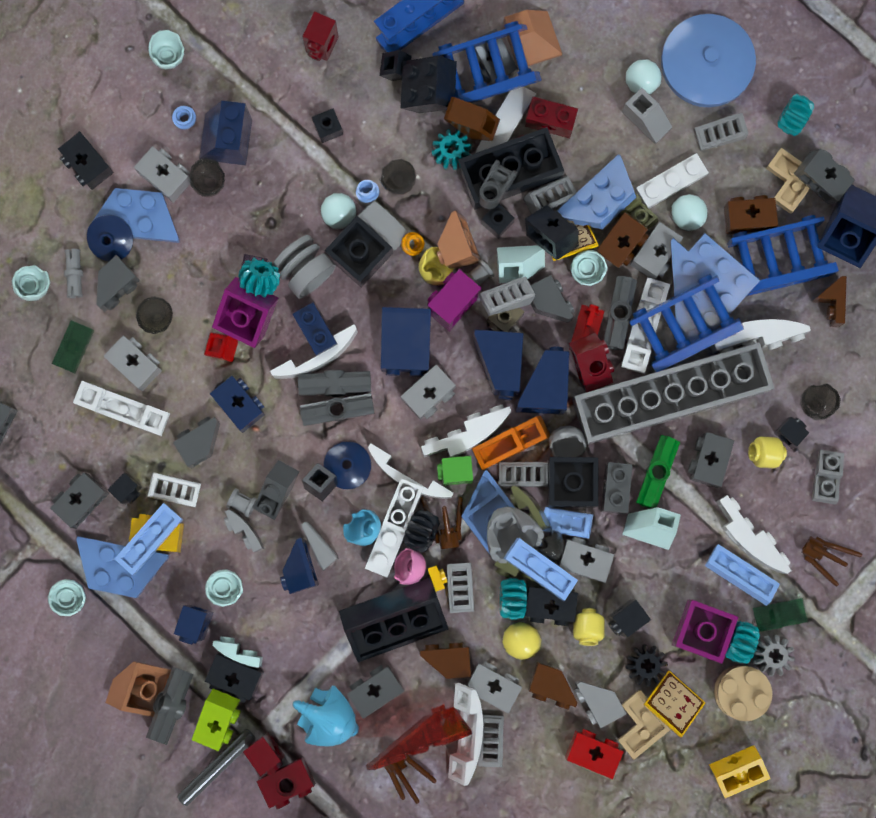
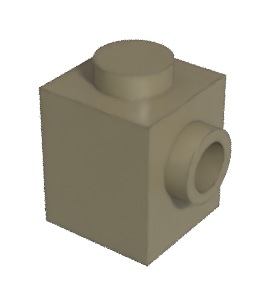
(505, 321)

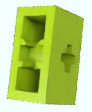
(216, 719)

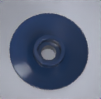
(118, 232)
(360, 467)

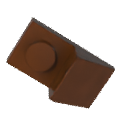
(836, 296)

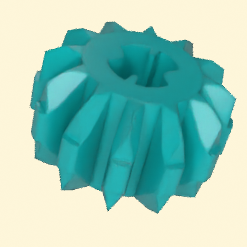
(795, 114)
(445, 143)
(259, 277)
(513, 598)
(743, 642)

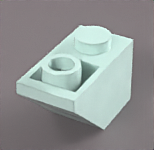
(519, 262)
(652, 526)

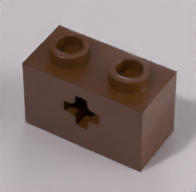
(738, 221)
(624, 227)

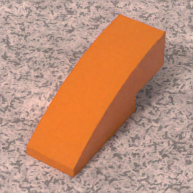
(511, 442)

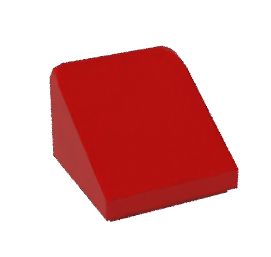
(221, 347)

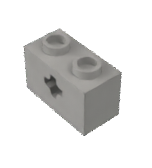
(153, 163)
(646, 261)
(120, 357)
(433, 379)
(596, 570)
(500, 698)

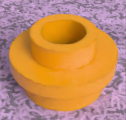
(418, 243)

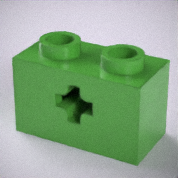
(455, 471)

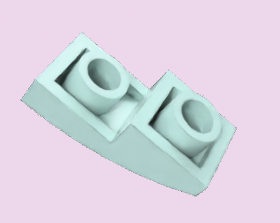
(230, 649)

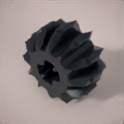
(421, 531)
(651, 657)

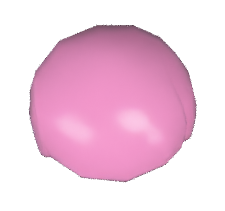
(409, 567)

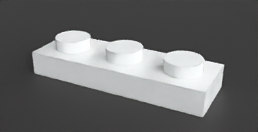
(672, 181)

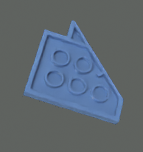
(701, 260)

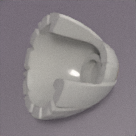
(506, 526)

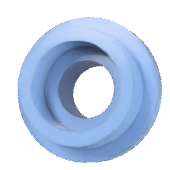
(179, 112)
(365, 187)

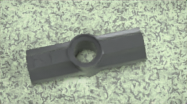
(622, 298)
(334, 383)
(321, 411)
(169, 705)

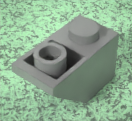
(647, 115)
(602, 703)

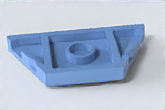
(601, 197)
(144, 213)
(483, 503)
(108, 575)

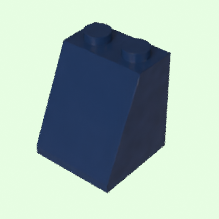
(226, 133)
(851, 227)
(405, 341)
(501, 360)
(548, 385)

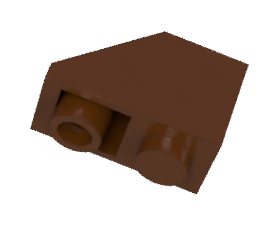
(472, 119)
(449, 662)
(552, 684)

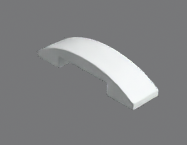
(510, 115)
(343, 341)
(638, 345)
(121, 408)
(382, 459)
(465, 760)

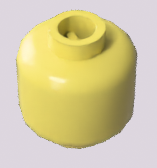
(767, 452)
(589, 627)

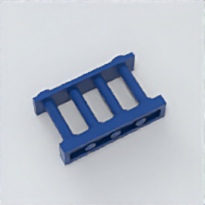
(410, 20)
(503, 82)
(798, 273)
(706, 336)

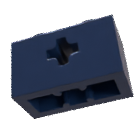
(314, 329)
(225, 397)
(193, 624)

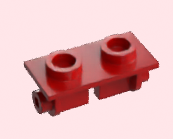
(588, 321)

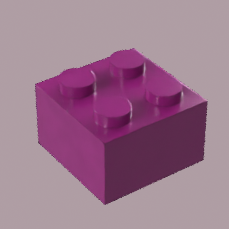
(453, 299)
(243, 314)
(705, 631)

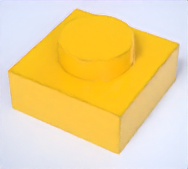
(438, 578)

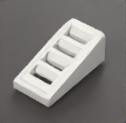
(153, 486)

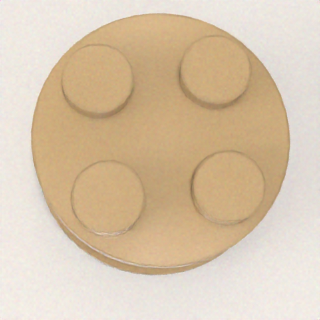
(743, 692)

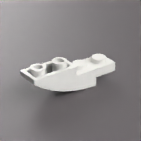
(767, 332)
(477, 429)
(394, 527)
(758, 545)

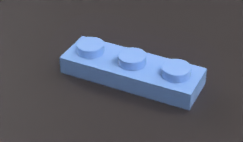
(148, 539)
(540, 569)
(742, 575)

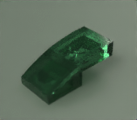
(780, 614)

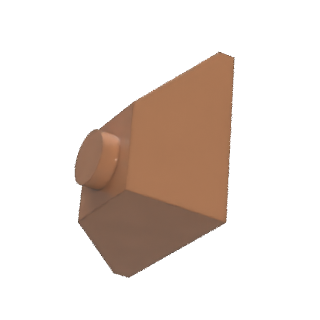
(539, 40)
(457, 243)
(137, 688)

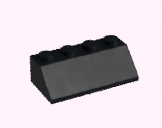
(530, 155)
(393, 620)

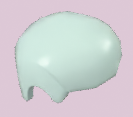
(166, 49)
(643, 75)
(338, 210)
(689, 212)
(588, 267)
(30, 283)
(223, 587)
(66, 597)

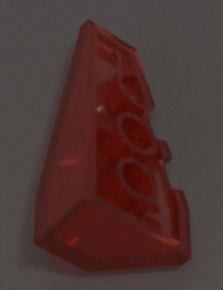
(434, 729)

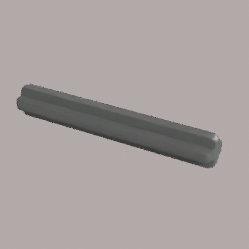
(216, 767)

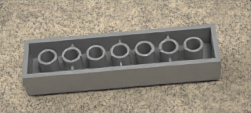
(673, 393)

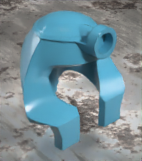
(329, 723)

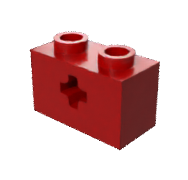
(579, 753)

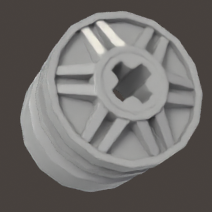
(307, 270)

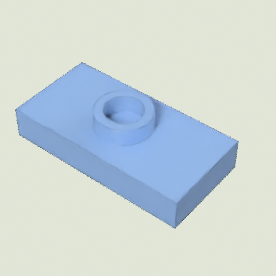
(569, 522)

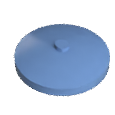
(708, 60)

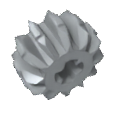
(779, 648)

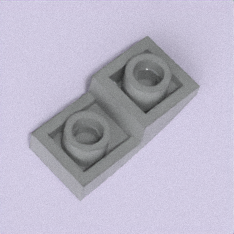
(383, 224)
(827, 477)
(238, 525)

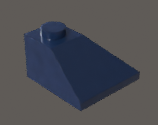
(299, 569)

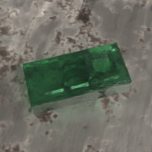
(73, 347)

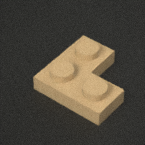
(793, 189)
(647, 727)

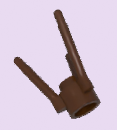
(448, 537)
(815, 549)
(396, 769)

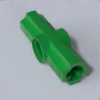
(662, 457)

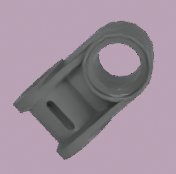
(497, 181)

